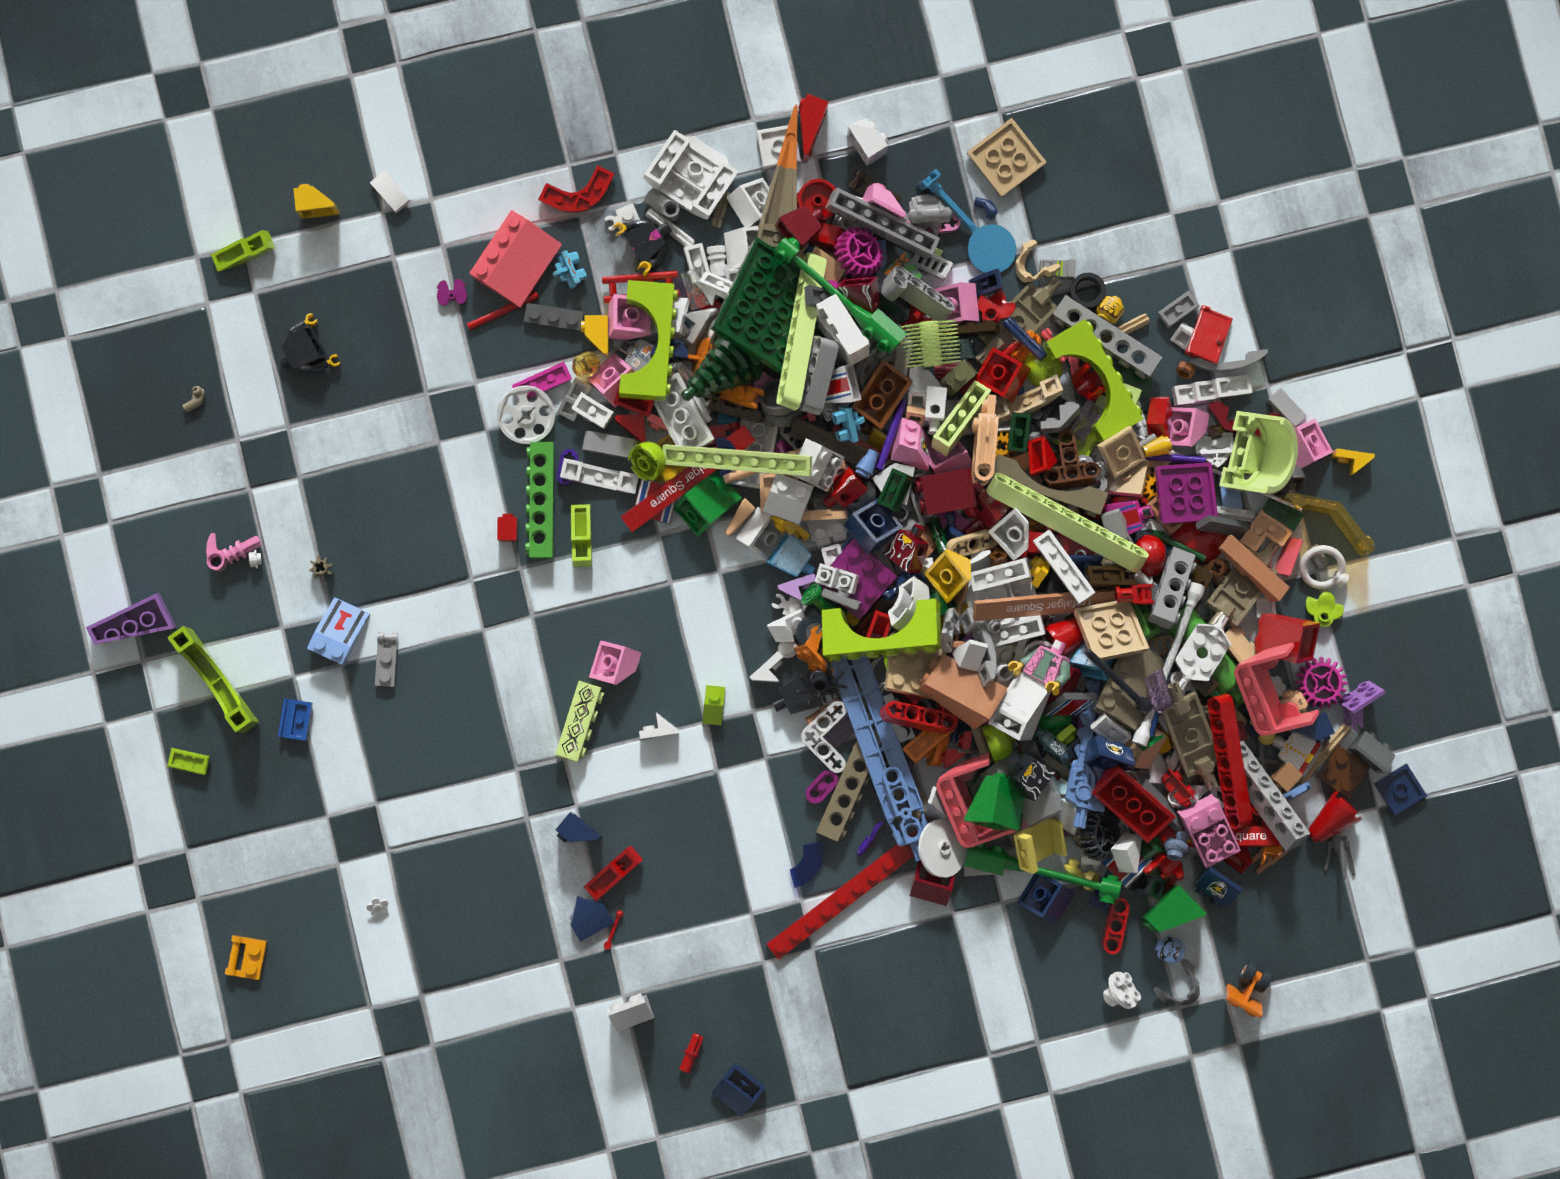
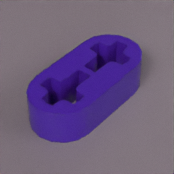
(565, 453)

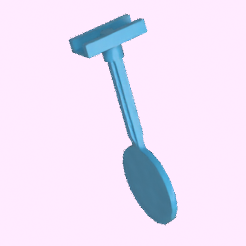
(990, 245)

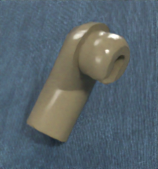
(196, 401)

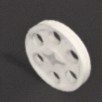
(516, 412)

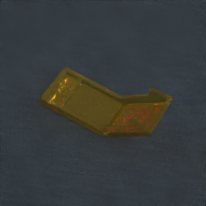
(1339, 514)

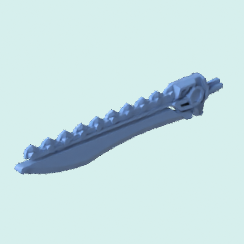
(1081, 776)

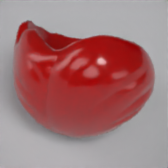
(1157, 555)

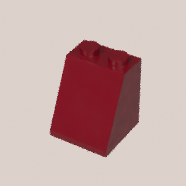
(945, 491)

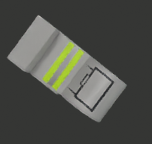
(1065, 272)

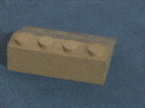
(1133, 671)

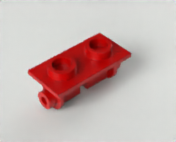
(1174, 782)

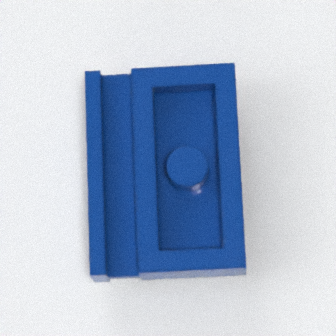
(295, 719)

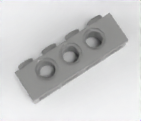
(1159, 612)

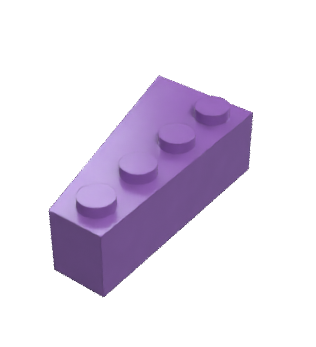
(138, 619)

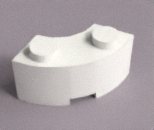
(905, 605)

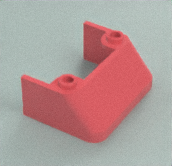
(1261, 698)
(957, 801)

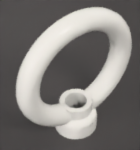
(1339, 577)

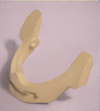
(1020, 264)

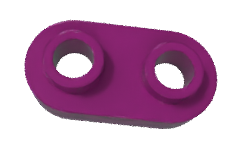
(821, 786)

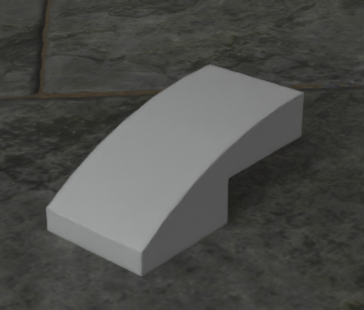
(575, 390)

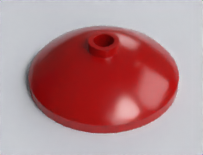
(1204, 543)

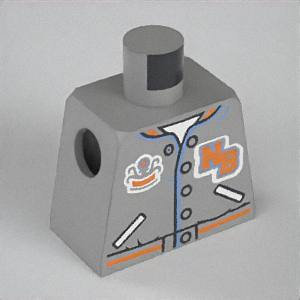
(638, 355)

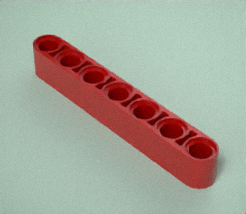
(1229, 761)

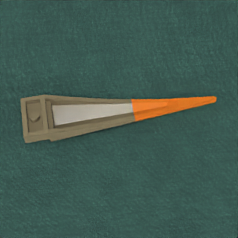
(783, 188)

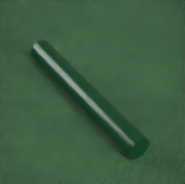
(1173, 543)

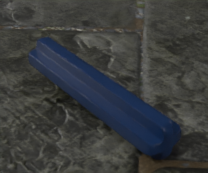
(1024, 338)

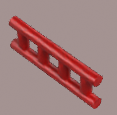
(650, 277)

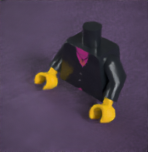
(646, 241)
(304, 349)

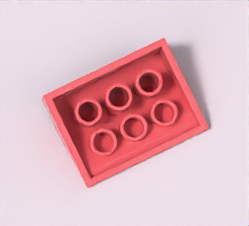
(515, 259)

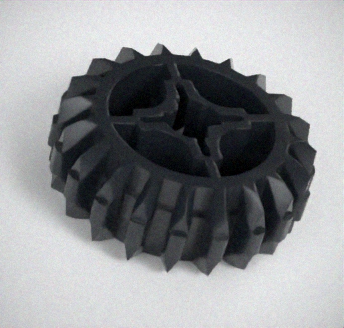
(1099, 835)

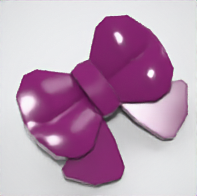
(458, 293)

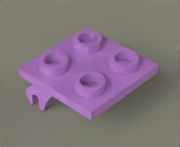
(1355, 701)

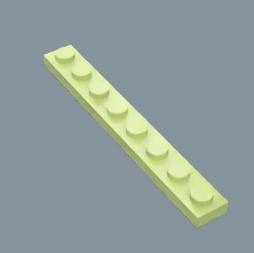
(738, 460)

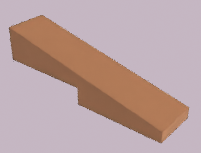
(1248, 564)

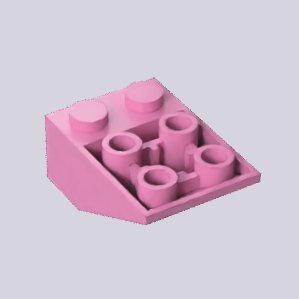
(1209, 830)

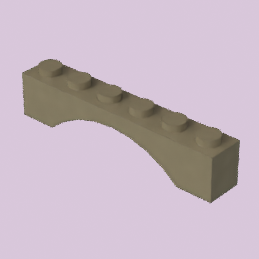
(1089, 498)

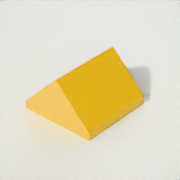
(949, 574)

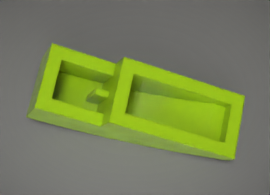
(243, 250)
(581, 535)

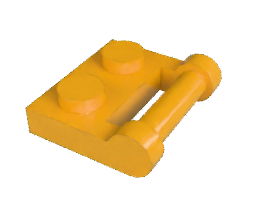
(252, 959)

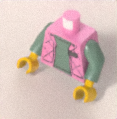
(1046, 666)

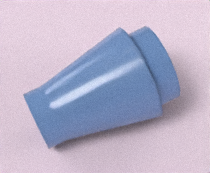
(867, 464)

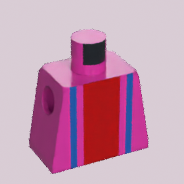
(1133, 514)

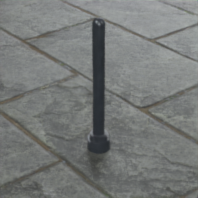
(1142, 704)

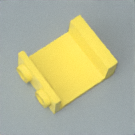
(1039, 842)

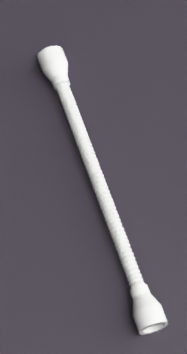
(1194, 594)

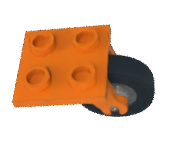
(810, 641)

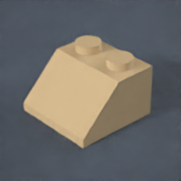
(1240, 647)

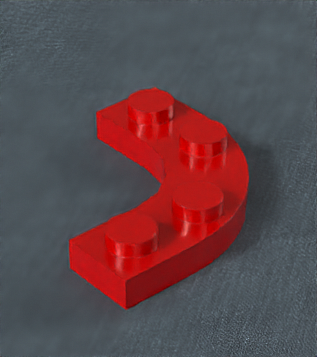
(581, 200)

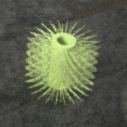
(930, 343)

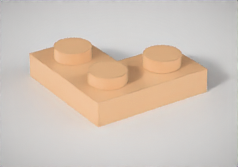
(1265, 527)

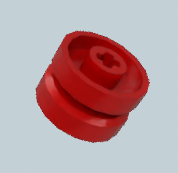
(817, 190)

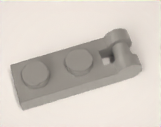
(386, 660)

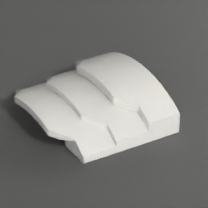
(690, 174)
(1007, 581)

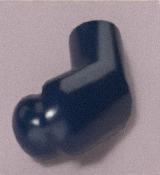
(989, 207)

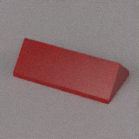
(1132, 803)

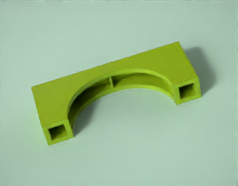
(657, 302)
(1119, 407)
(919, 634)
(234, 707)

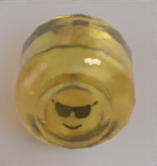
(586, 365)

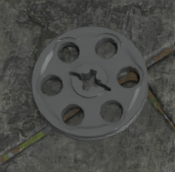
(868, 365)

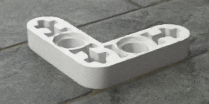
(820, 732)

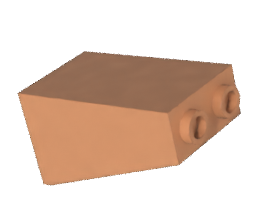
(961, 691)

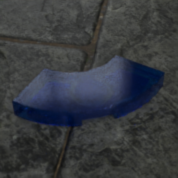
(808, 865)

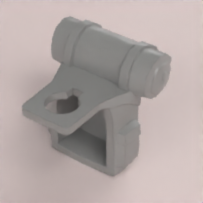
(928, 212)

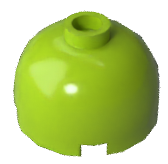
(1042, 369)
(647, 460)
(999, 742)

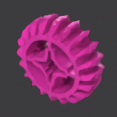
(869, 257)
(1331, 669)

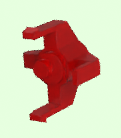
(1087, 383)
(1168, 870)

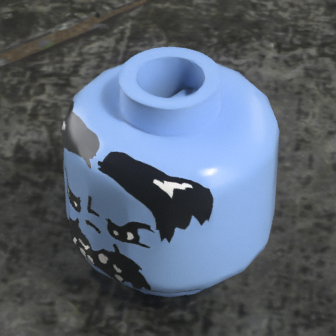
(1170, 949)

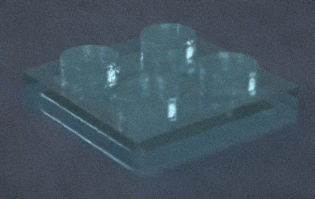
(1055, 749)

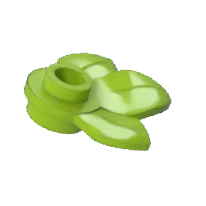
(1324, 606)

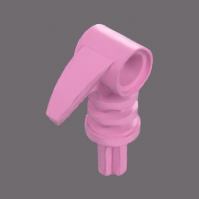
(233, 553)

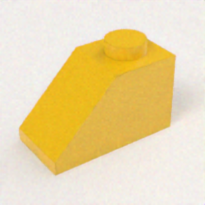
(597, 332)

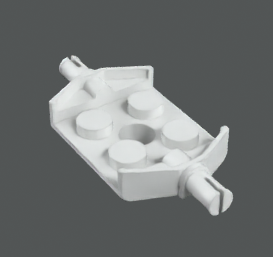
(1214, 641)

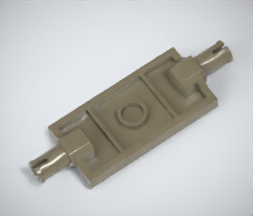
(1031, 311)
(1237, 592)
(1191, 735)

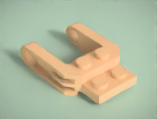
(985, 441)
(765, 484)

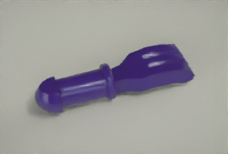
(868, 840)

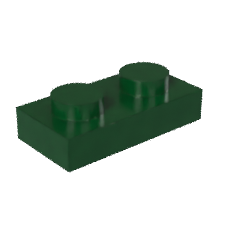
(1283, 513)

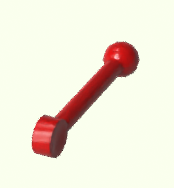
(607, 945)

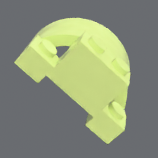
(1266, 458)

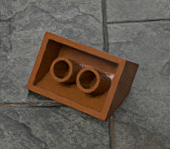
(881, 394)

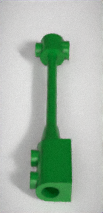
(874, 325)
(997, 860)

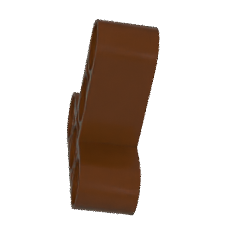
(1071, 467)

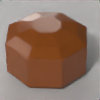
(1185, 370)

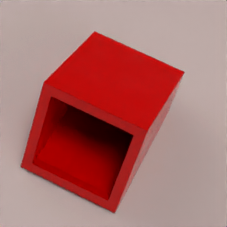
(1282, 630)

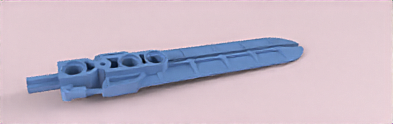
(872, 753)

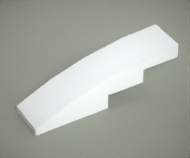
(1211, 390)

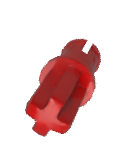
(691, 1053)

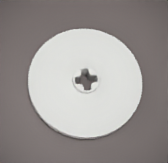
(937, 861)

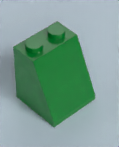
(707, 503)
(996, 804)
(1172, 910)

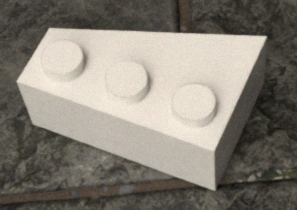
(839, 326)

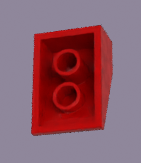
(812, 115)

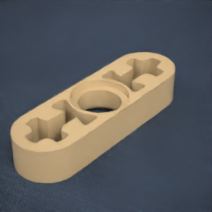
(964, 541)

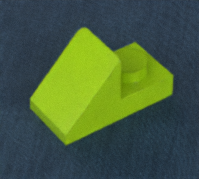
(713, 705)

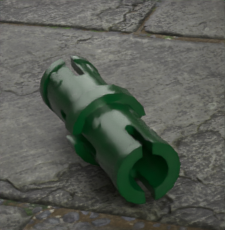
(938, 535)

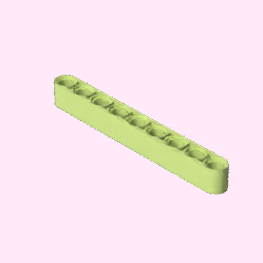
(799, 338)
(1067, 522)

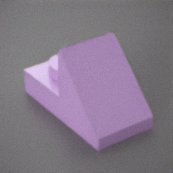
(792, 587)

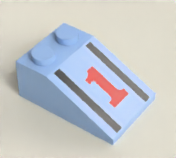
(338, 631)

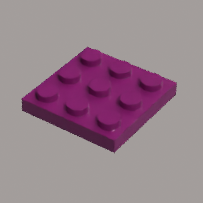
(1185, 492)
(873, 578)

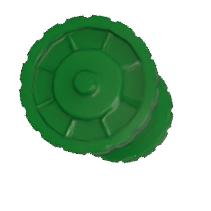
(812, 595)

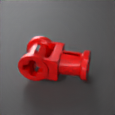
(1136, 594)

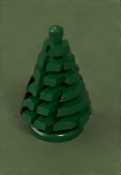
(722, 369)

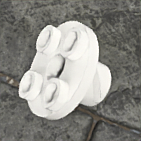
(1121, 991)

